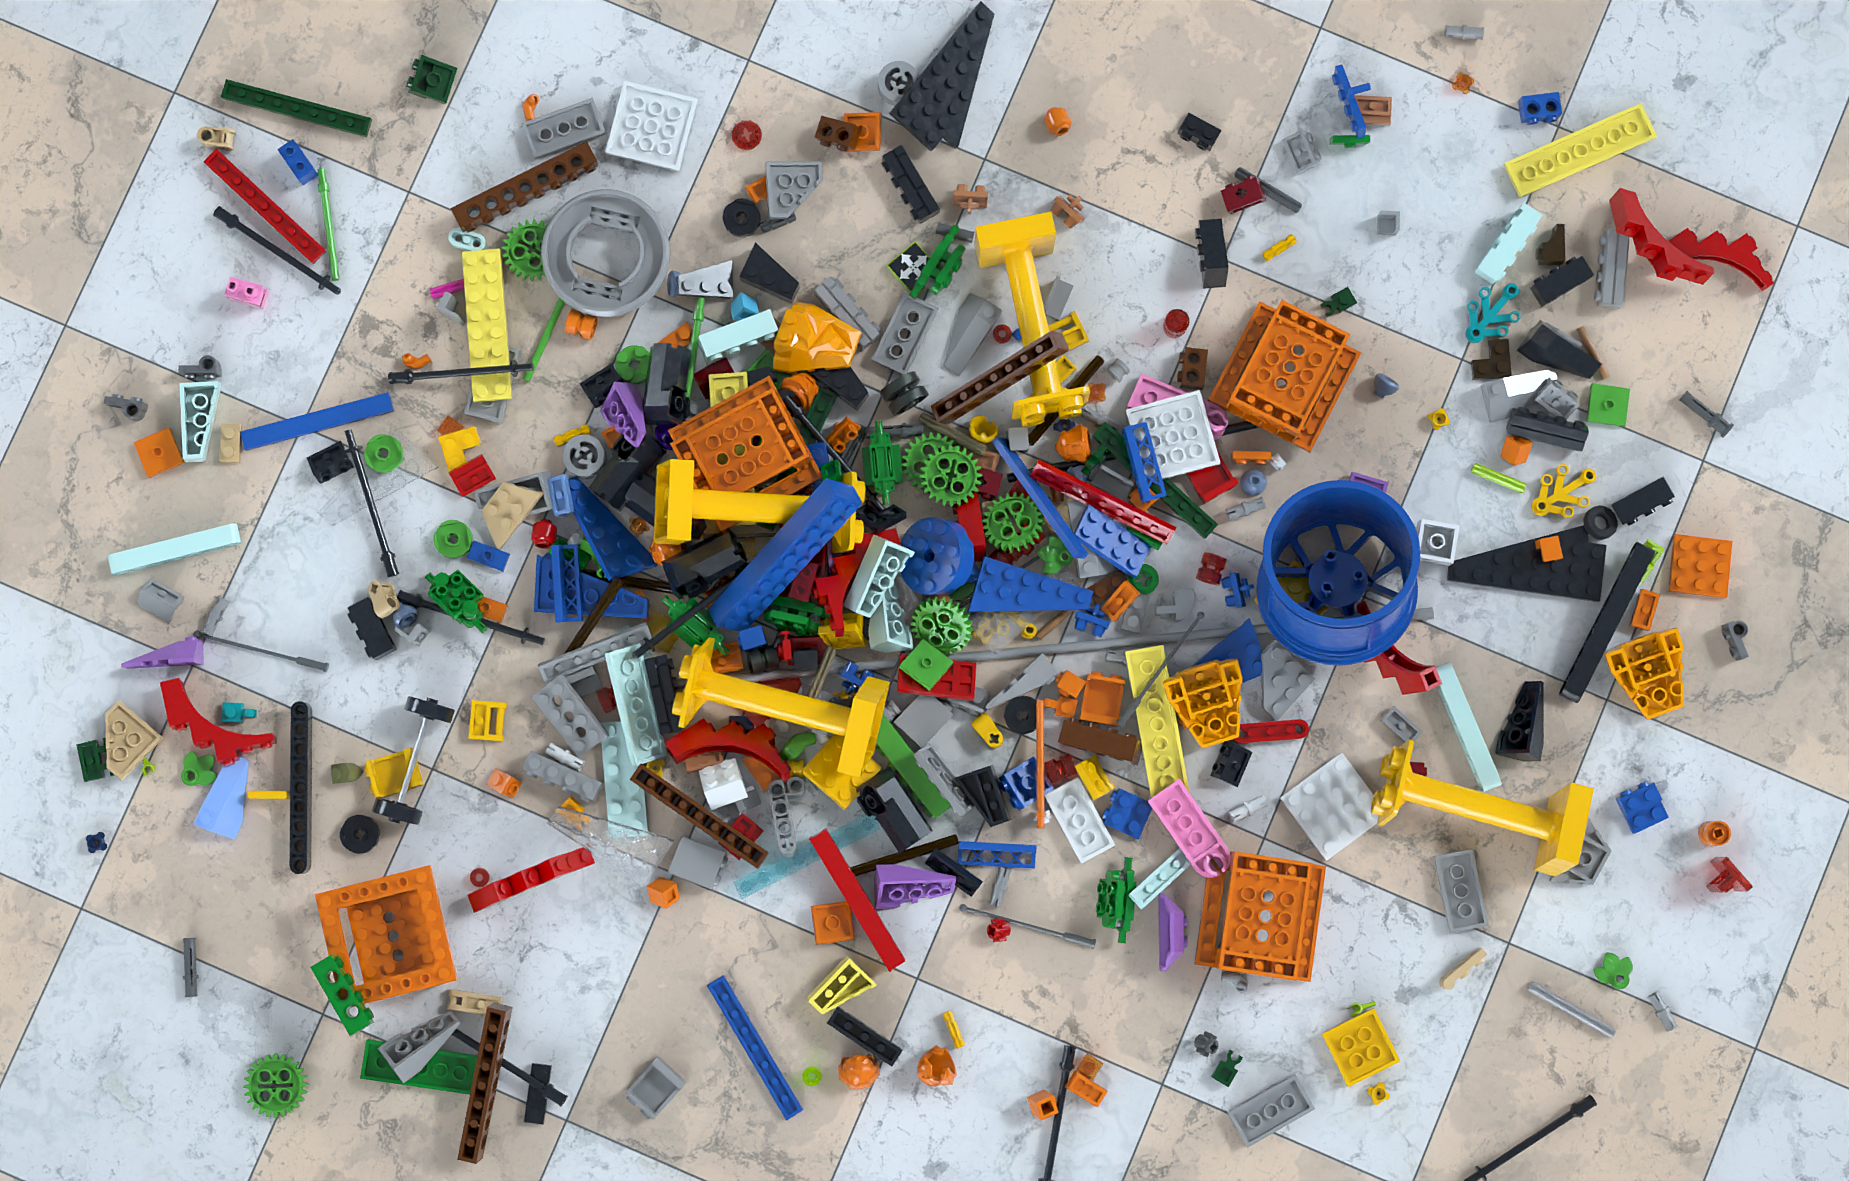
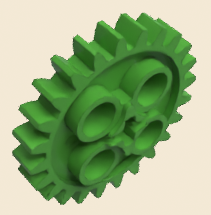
(523, 264)
(917, 455)
(934, 472)
(997, 530)
(942, 625)
(275, 1068)

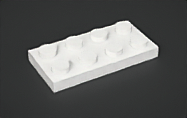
(1079, 820)

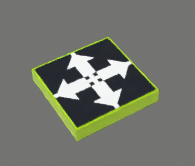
(909, 265)

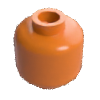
(1057, 121)

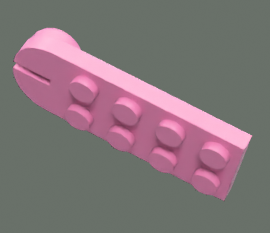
(1152, 390)
(1190, 829)

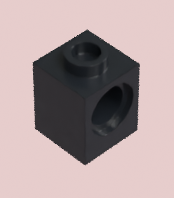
(805, 658)

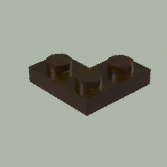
(1498, 363)

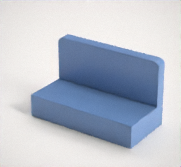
(560, 495)

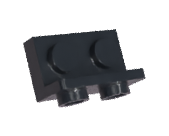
(1199, 132)
(599, 385)
(330, 462)
(1231, 763)

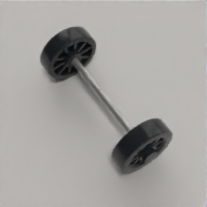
(397, 810)

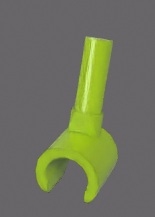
(146, 763)
(1359, 1007)

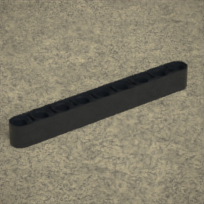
(1606, 622)
(306, 796)

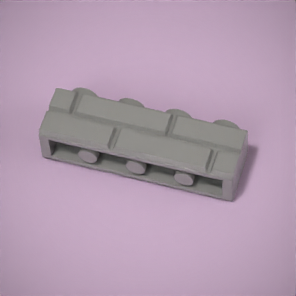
(1612, 270)
(843, 307)

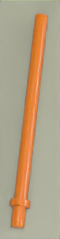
(1040, 763)

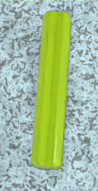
(1498, 478)

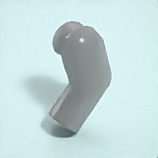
(1236, 979)

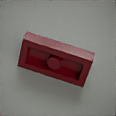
(702, 376)

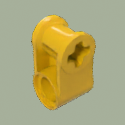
(985, 728)

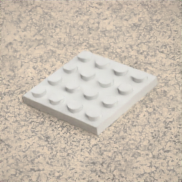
(651, 126)
(1178, 435)
(1332, 806)

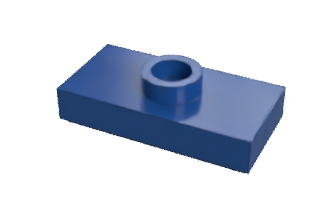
(488, 556)

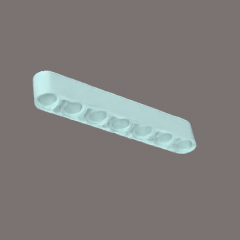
(174, 549)
(1467, 729)

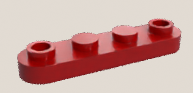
(1272, 731)

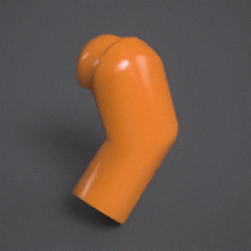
(529, 105)
(414, 362)

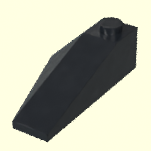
(1554, 350)
(1524, 731)

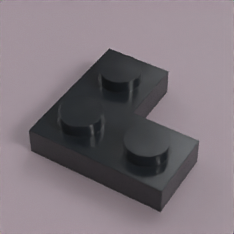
(881, 520)

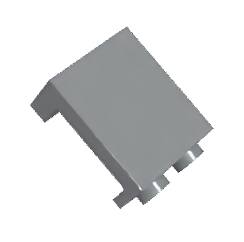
(924, 718)
(698, 863)
(655, 1088)

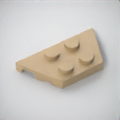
(508, 510)

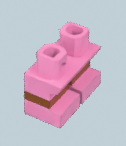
(246, 292)

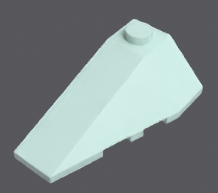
(888, 627)

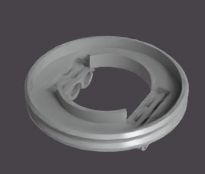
(619, 212)

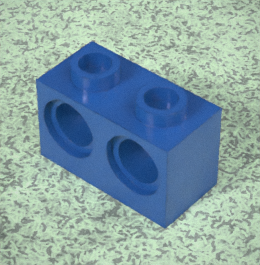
(1538, 103)
(297, 162)
(752, 638)

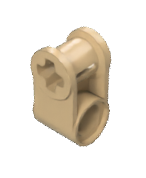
(220, 137)
(383, 598)

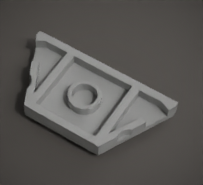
(1591, 861)

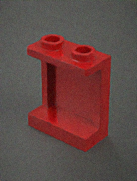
(1212, 481)

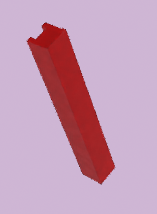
(857, 899)

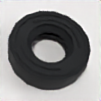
(1609, 517)

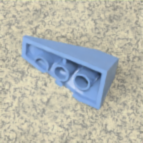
(225, 801)

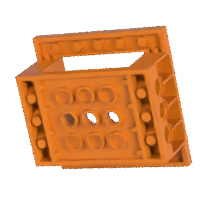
(1286, 409)
(735, 422)
(417, 919)
(1292, 924)

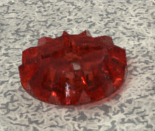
(742, 142)

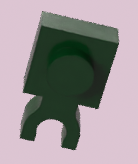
(1341, 300)
(1097, 457)
(1225, 1071)

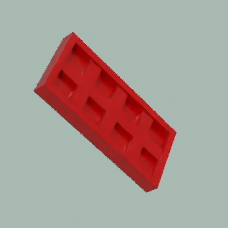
(954, 684)

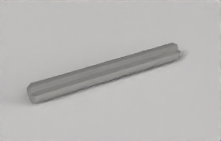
(1571, 1009)

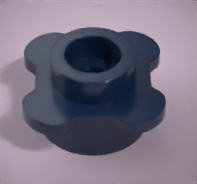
(1059, 425)
(92, 847)

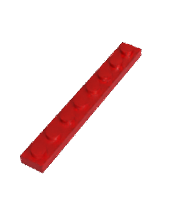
(264, 206)
(1102, 501)

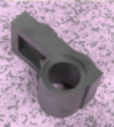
(192, 371)
(118, 402)
(1736, 644)

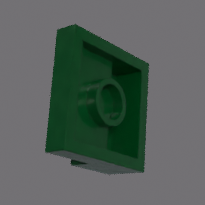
(431, 79)

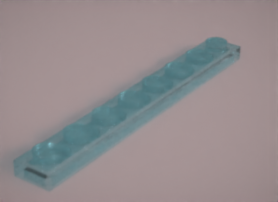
(804, 857)

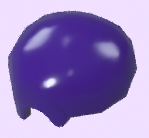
(663, 437)

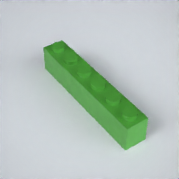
(903, 761)

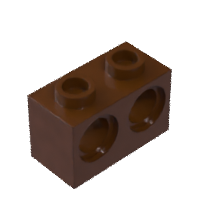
(839, 130)
(1197, 369)

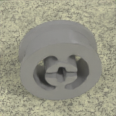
(901, 70)
(576, 443)

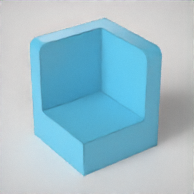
(743, 307)

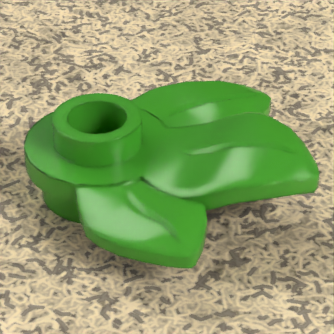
(1052, 555)
(200, 767)
(1612, 968)

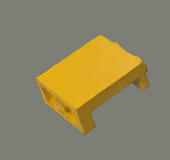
(389, 773)

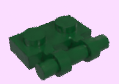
(91, 760)

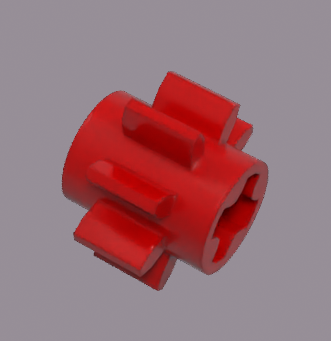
(998, 930)

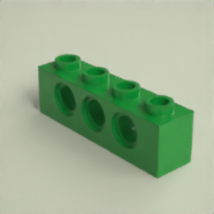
(332, 990)

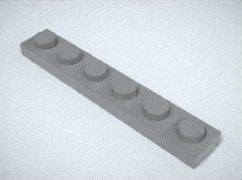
(592, 653)

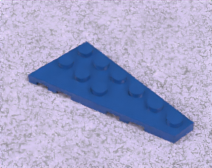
(610, 540)
(1017, 589)
(623, 605)
(1239, 645)

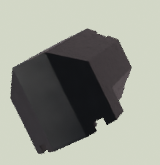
(665, 385)
(624, 468)
(642, 502)
(704, 563)
(893, 808)

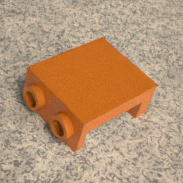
(1102, 699)

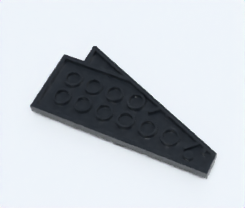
(943, 92)
(1523, 569)

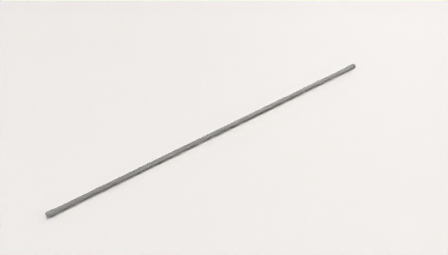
(1419, 614)

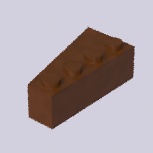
(1101, 741)

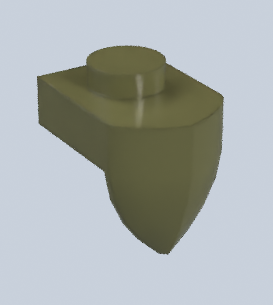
(345, 773)

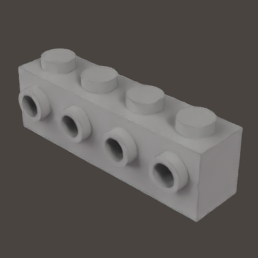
(562, 775)

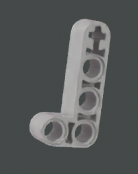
(786, 817)

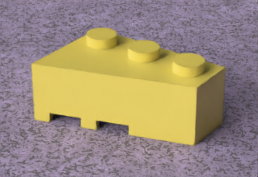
(841, 984)

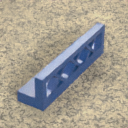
(1136, 463)
(560, 586)
(997, 847)

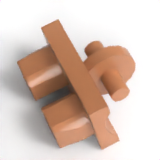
(970, 199)
(1074, 216)

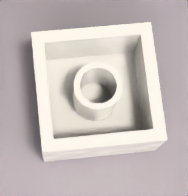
(1437, 541)
(723, 783)

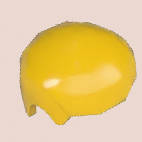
(982, 430)

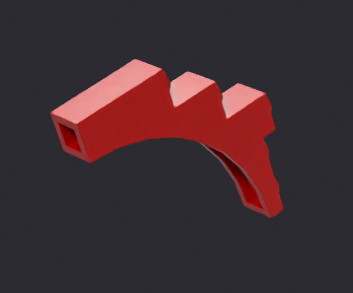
(1649, 243)
(1715, 248)
(833, 589)
(1410, 675)
(732, 738)
(227, 744)
(530, 878)

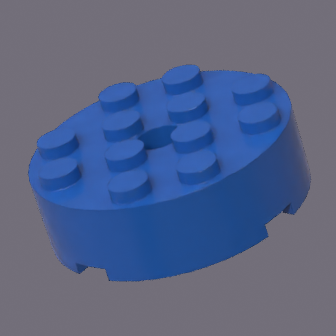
(941, 556)

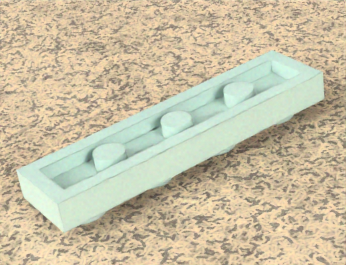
(1159, 879)

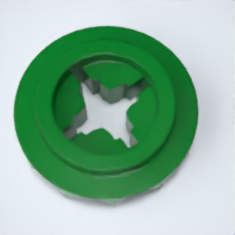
(1151, 584)

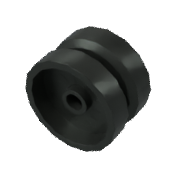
(904, 393)

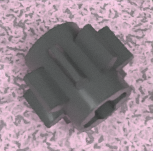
(1206, 1044)

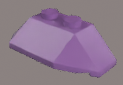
(1170, 932)

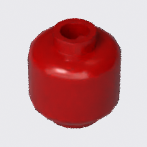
(544, 534)

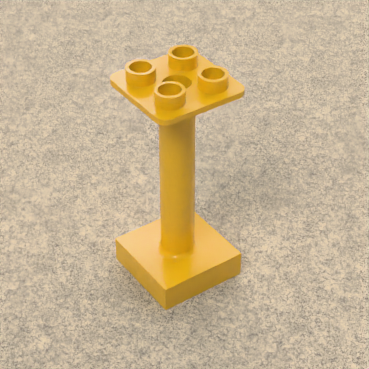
(1016, 245)
(679, 503)
(857, 724)
(1558, 827)

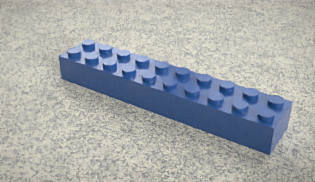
(785, 555)

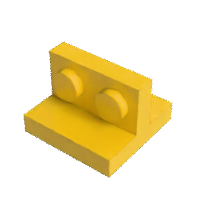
(852, 634)

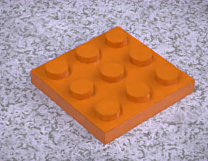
(1700, 566)

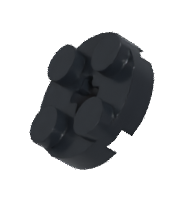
(744, 228)
(1011, 715)
(353, 843)

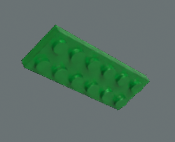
(443, 1072)

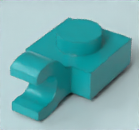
(235, 712)

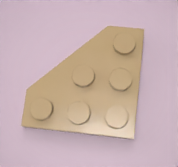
(127, 740)

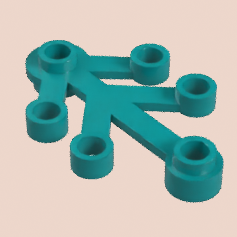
(1490, 316)

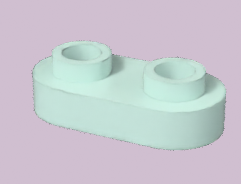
(468, 240)

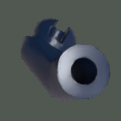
(743, 721)

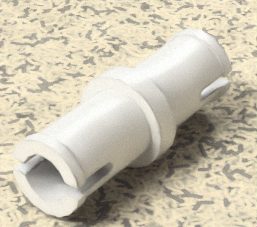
(565, 757)
(1248, 808)

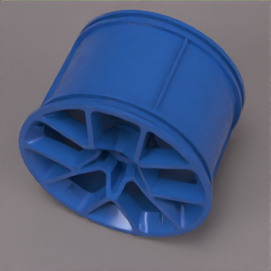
(1338, 576)

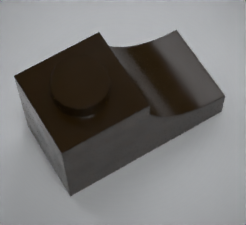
(1554, 250)

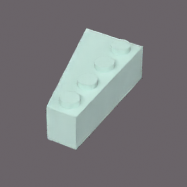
(1508, 243)
(737, 336)
(198, 414)
(876, 575)

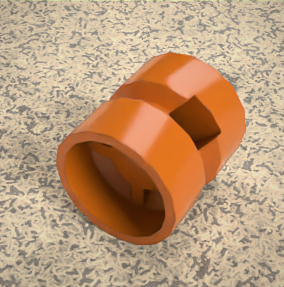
(581, 324)
(1714, 833)

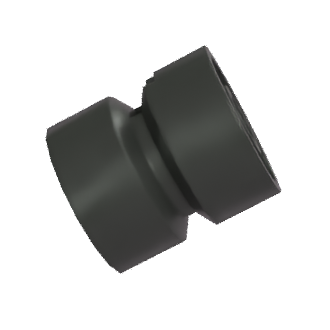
(762, 659)

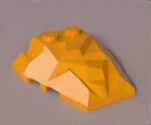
(813, 340)
(1650, 671)
(1208, 700)

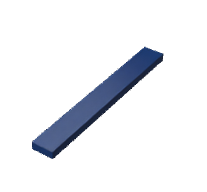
(317, 421)
(1040, 498)
(755, 1047)

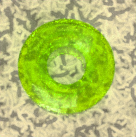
(809, 1082)

